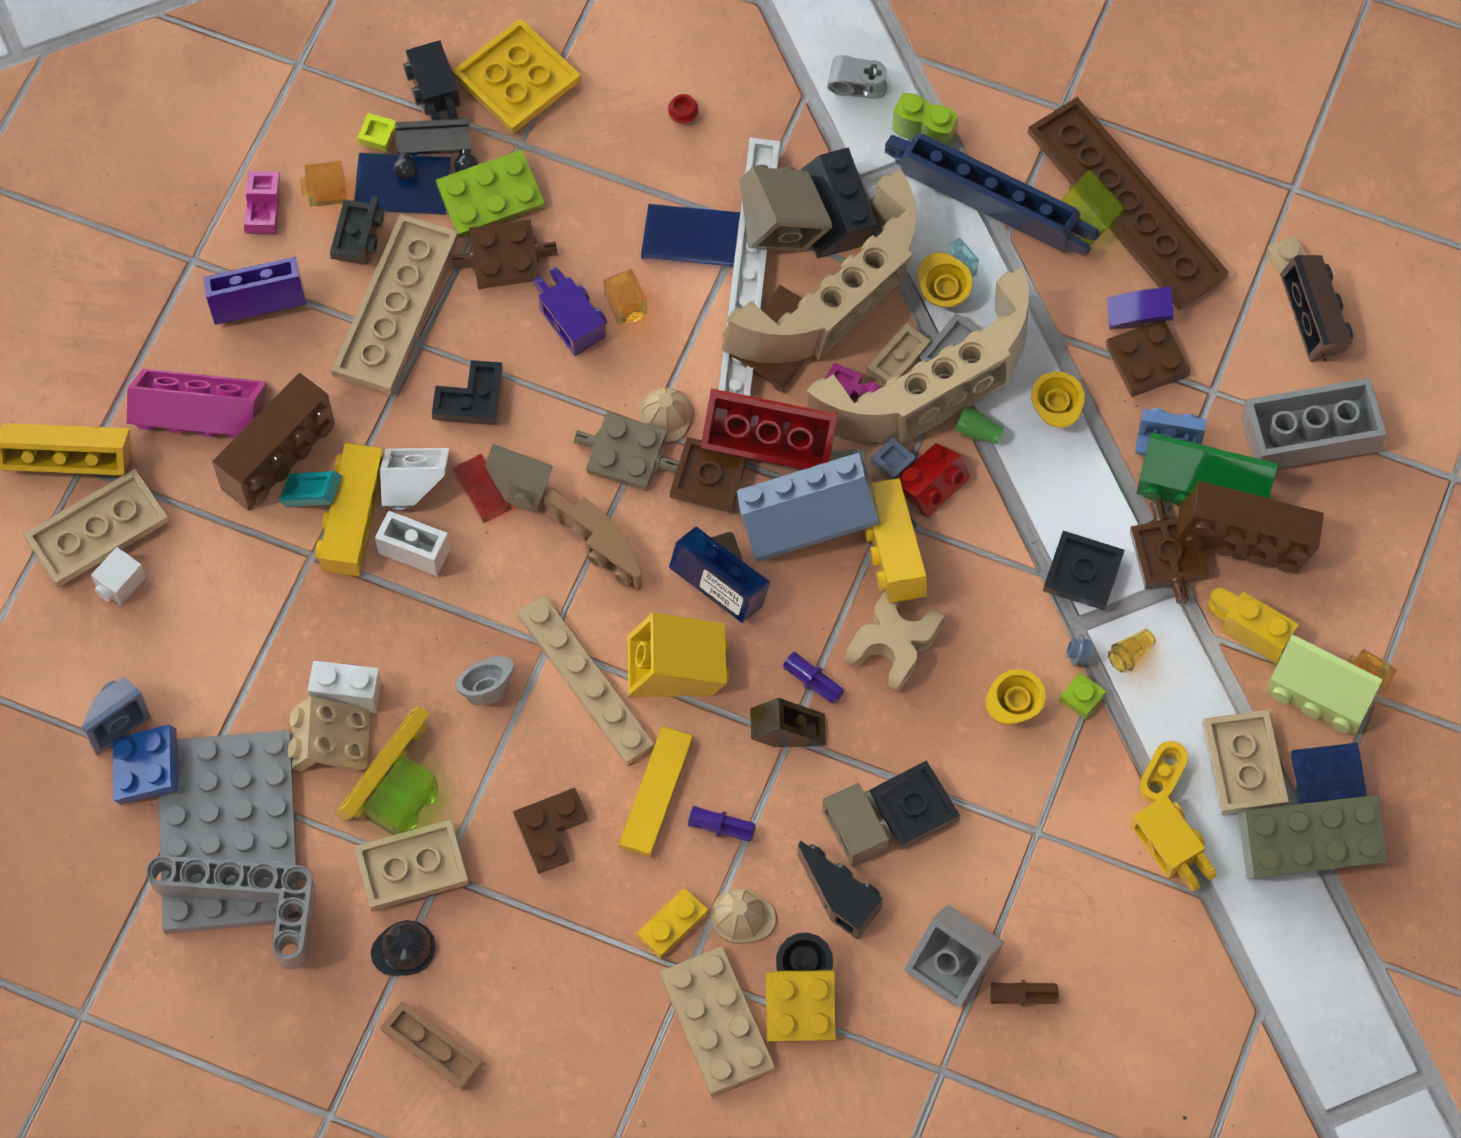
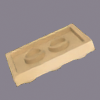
(1245, 762)
(411, 865)

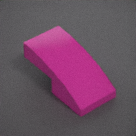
(262, 202)

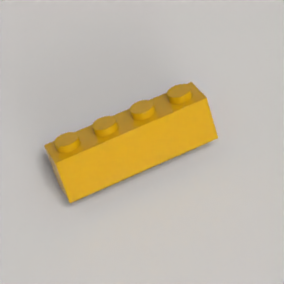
(64, 449)
(352, 510)
(895, 545)

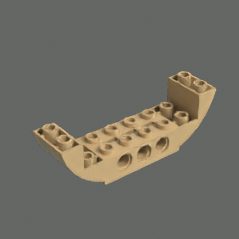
(842, 297)
(936, 387)

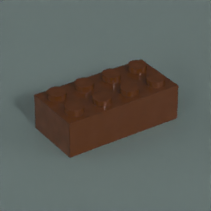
(274, 442)
(1249, 527)

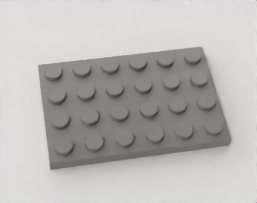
(233, 807)

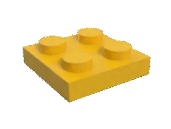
(800, 1005)

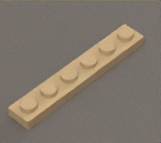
(585, 680)

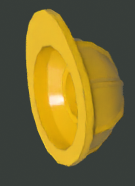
(944, 280)
(1058, 399)
(1015, 697)

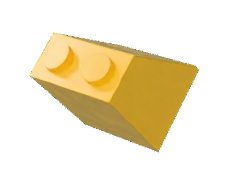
(676, 657)

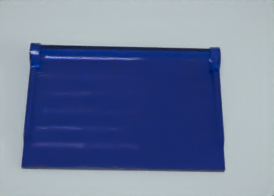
(418, 195)
(690, 235)

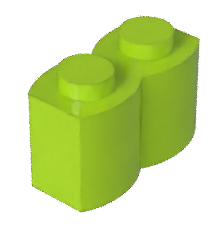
(916, 116)

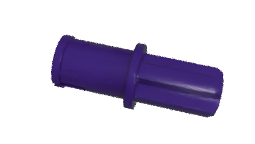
(813, 678)
(721, 824)

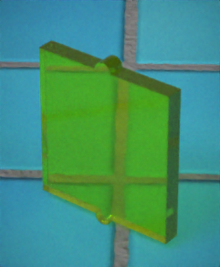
(1094, 202)

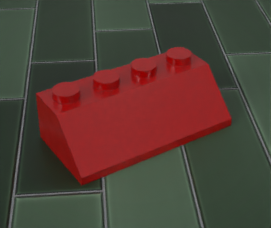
(768, 430)

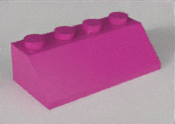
(193, 402)

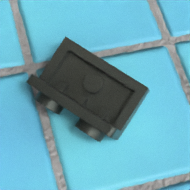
(356, 231)

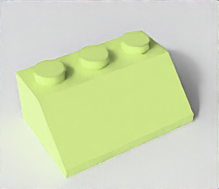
(1323, 686)

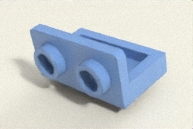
(1158, 421)

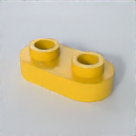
(1162, 774)

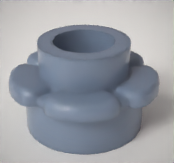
(1079, 650)

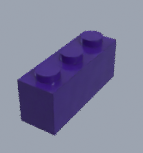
(254, 290)

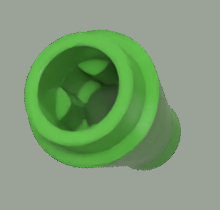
(978, 426)

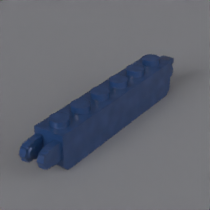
(992, 192)

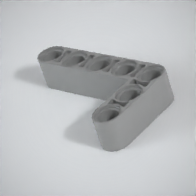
(246, 890)

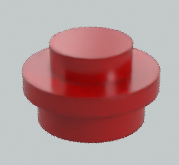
(683, 109)

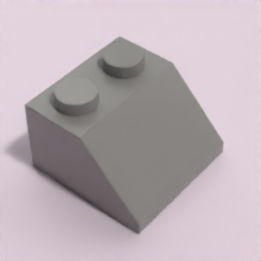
(953, 955)

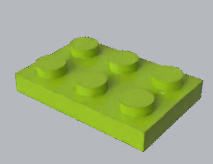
(490, 193)

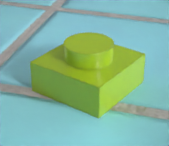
(1082, 696)

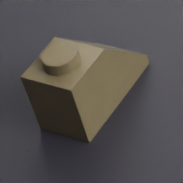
(518, 477)

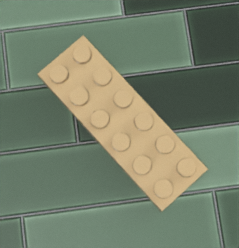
(395, 304)

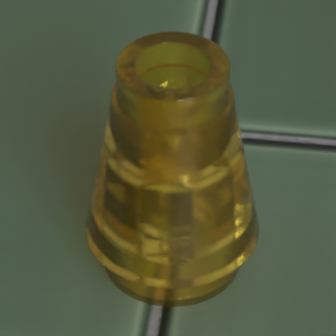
(1131, 650)

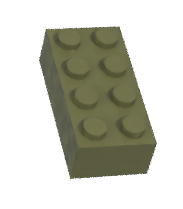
(1312, 836)

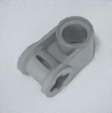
(855, 76)

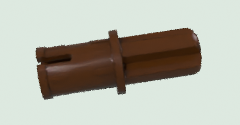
(1023, 993)

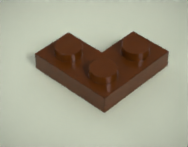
(542, 822)

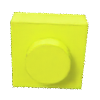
(376, 132)

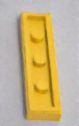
(656, 791)

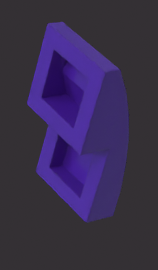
(1140, 306)

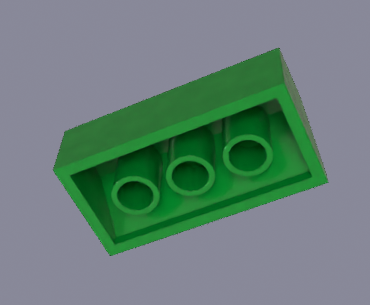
(1176, 466)

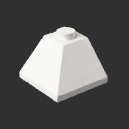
(410, 474)

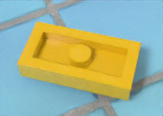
(672, 923)

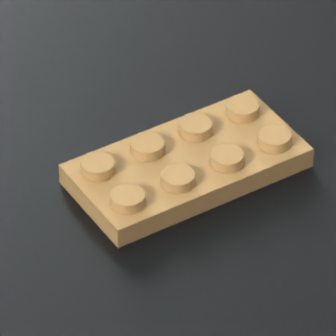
(95, 527)
(717, 1021)

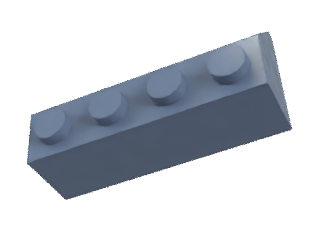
(808, 507)

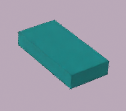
(310, 488)

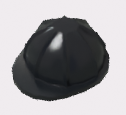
(403, 949)
(804, 953)

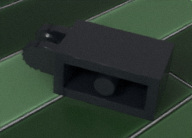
(432, 79)

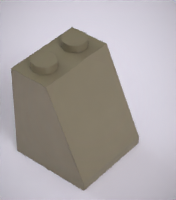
(782, 209)

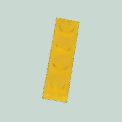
(410, 728)

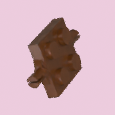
(504, 254)
(1162, 558)

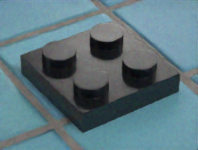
(1083, 570)
(914, 804)

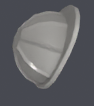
(486, 680)

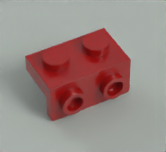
(934, 478)

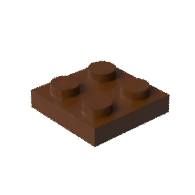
(1147, 357)
(707, 477)

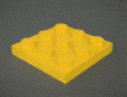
(516, 76)

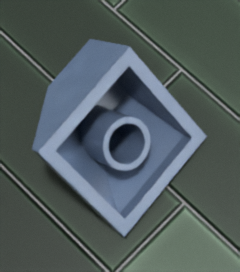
(114, 714)

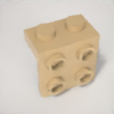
(329, 735)

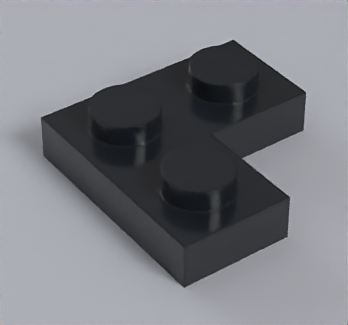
(475, 403)

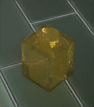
(324, 183)
(625, 297)

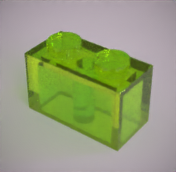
(401, 797)

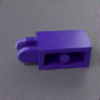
(570, 312)

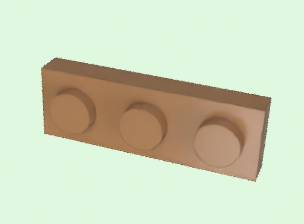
(431, 1046)

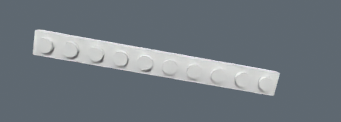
(747, 272)

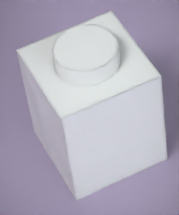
(117, 577)

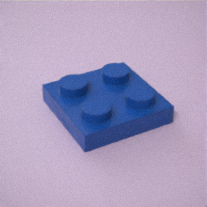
(145, 764)

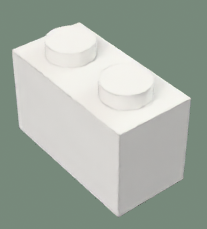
(412, 543)
(346, 684)

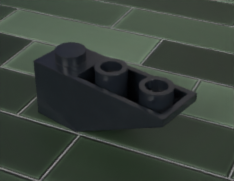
(842, 896)

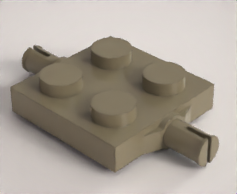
(626, 451)

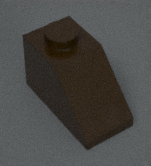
(787, 724)

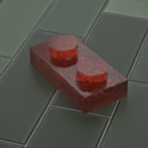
(481, 488)

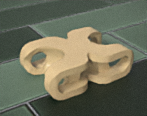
(895, 639)

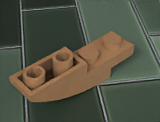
(604, 542)

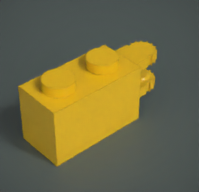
(1252, 623)
(1172, 841)

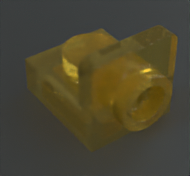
(1375, 666)

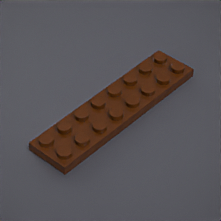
(1148, 224)

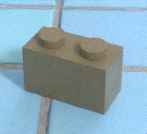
(856, 824)

